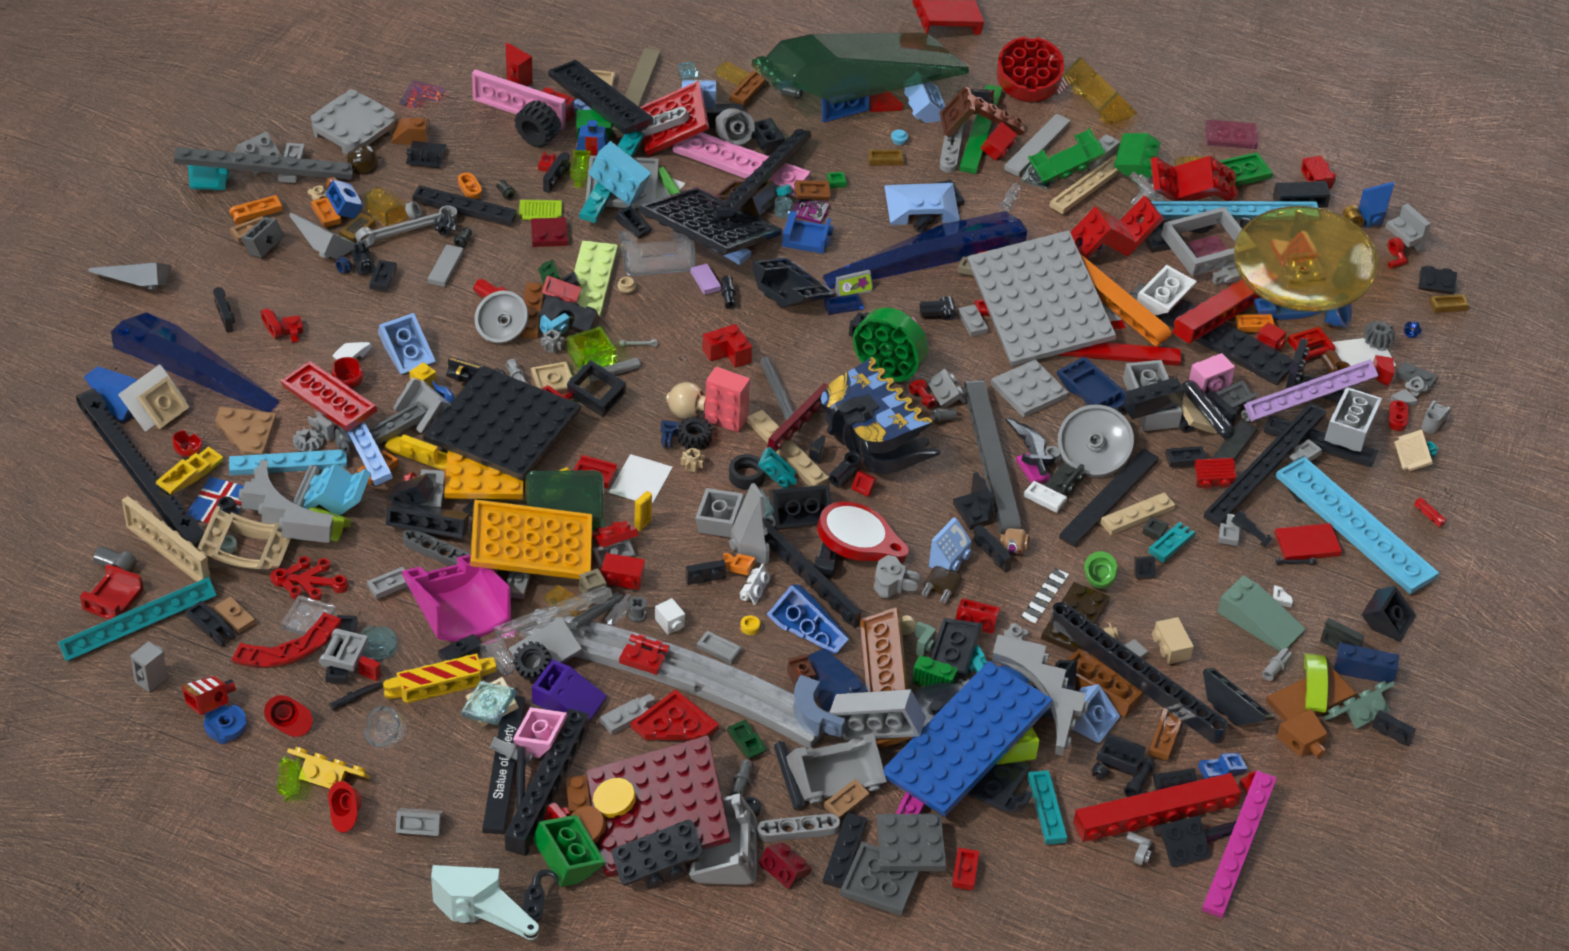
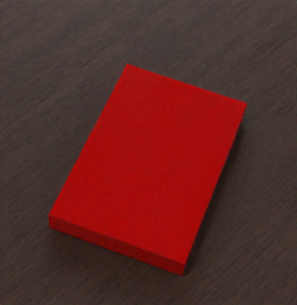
(1308, 542)

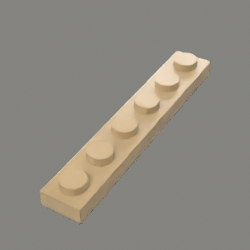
(1085, 186)
(790, 452)

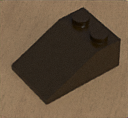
(759, 202)

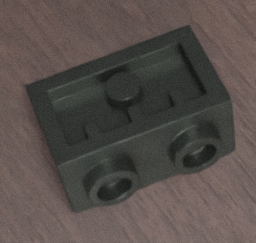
(1066, 478)

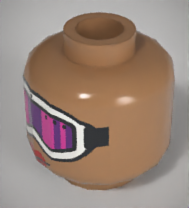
(1015, 541)

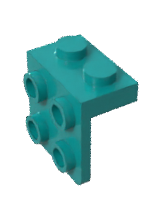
(207, 177)

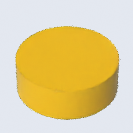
(750, 625)

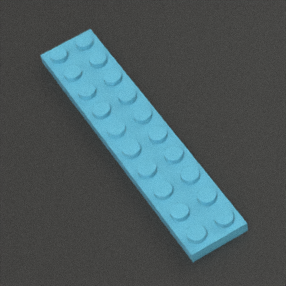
(1357, 525)

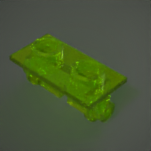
(288, 784)

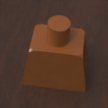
(1304, 734)

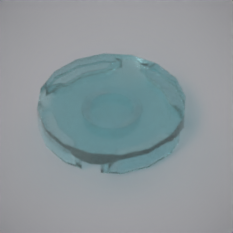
(380, 643)

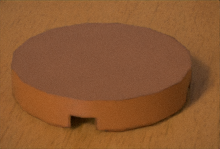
(592, 820)

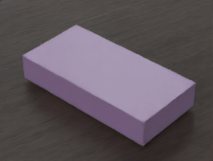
(705, 279)

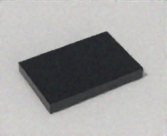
(957, 644)

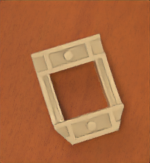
(222, 522)

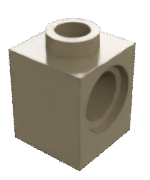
(591, 581)

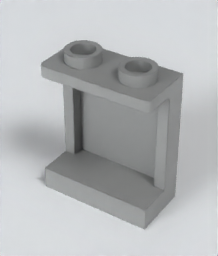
(433, 402)

